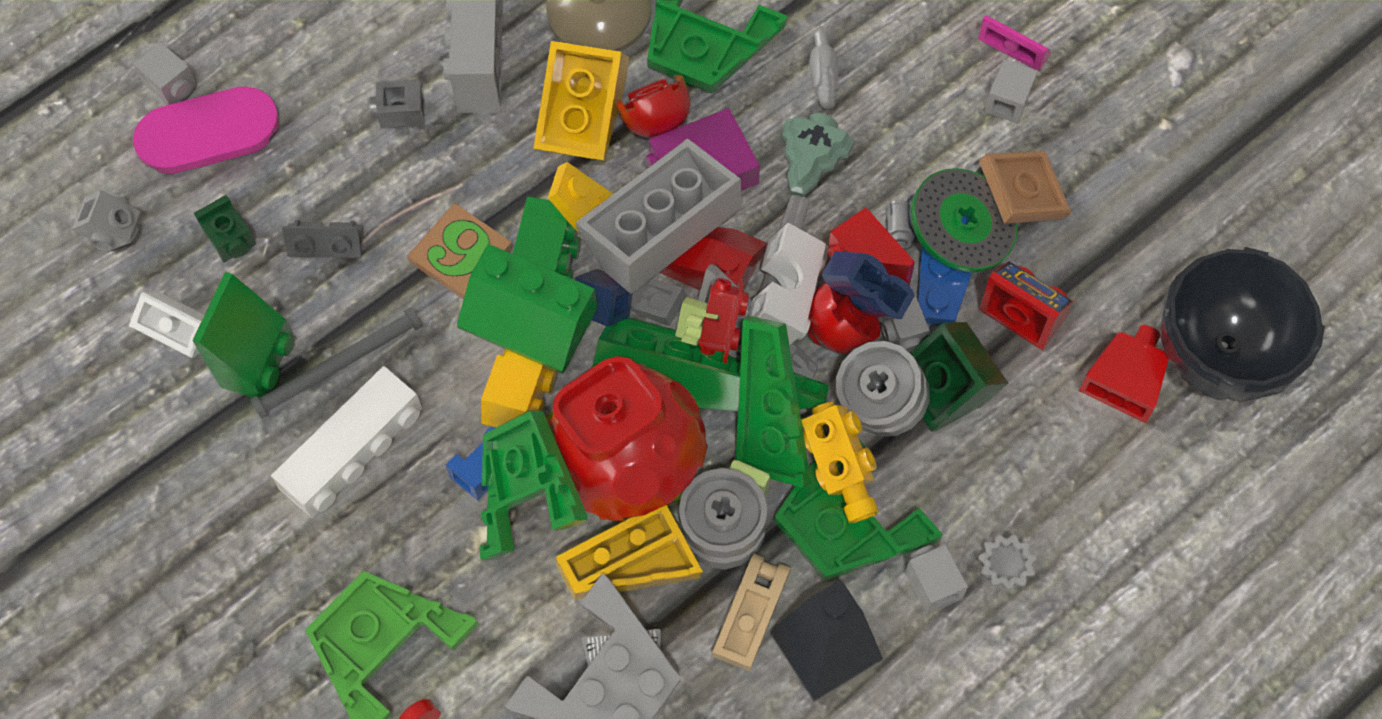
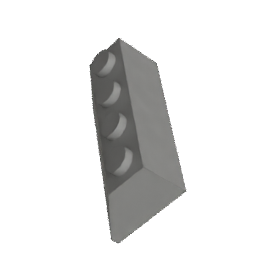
(660, 214)

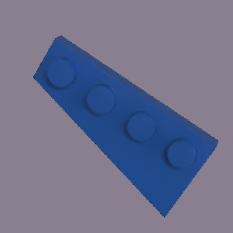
(940, 288)

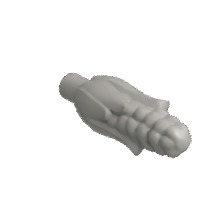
(824, 69)

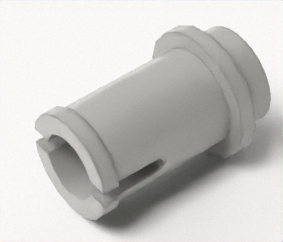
(899, 222)

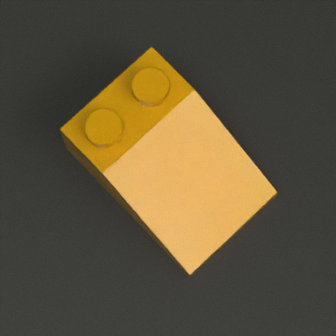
(580, 100)

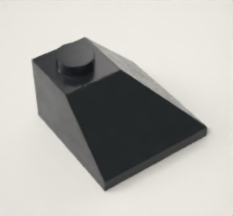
(827, 641)

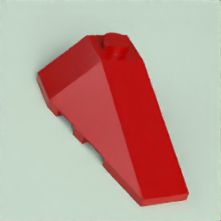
(726, 248)

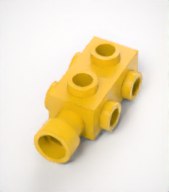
(843, 446)

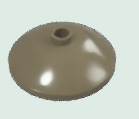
(599, 22)

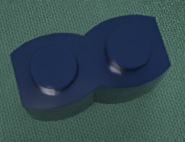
(868, 284)

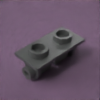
(321, 241)

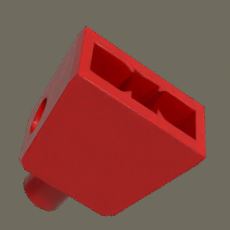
(1129, 373)

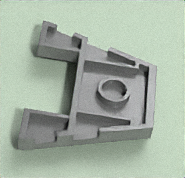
(622, 682)

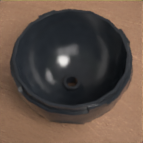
(1252, 306)

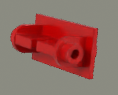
(728, 303)

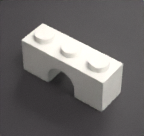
(796, 263)

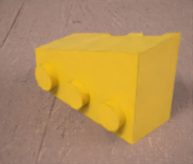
(514, 388)
(632, 555)

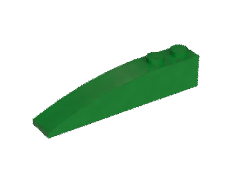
(704, 376)

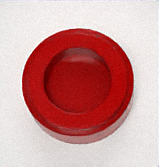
(421, 710)

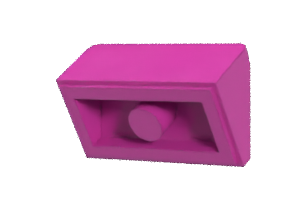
(1013, 43)

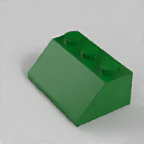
(526, 308)

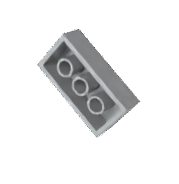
(474, 54)

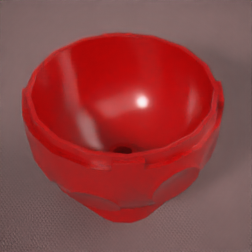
(639, 452)

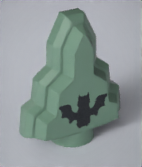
(813, 149)

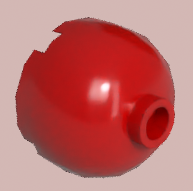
(656, 107)
(839, 323)

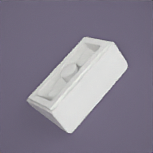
(167, 321)

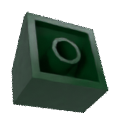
(957, 373)

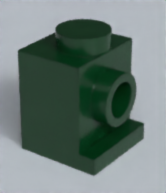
(225, 229)

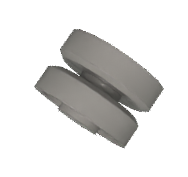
(877, 366)
(728, 496)

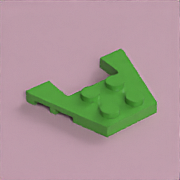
(368, 628)

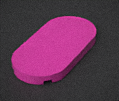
(206, 130)

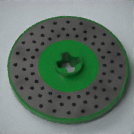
(938, 225)

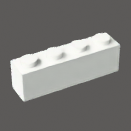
(347, 442)

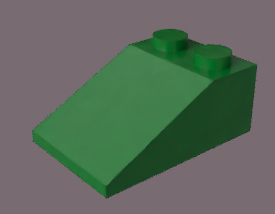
(242, 339)

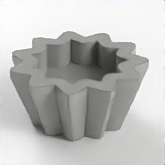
(1007, 562)

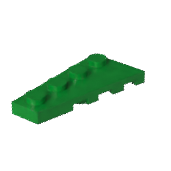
(768, 407)

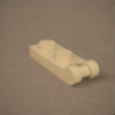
(750, 613)

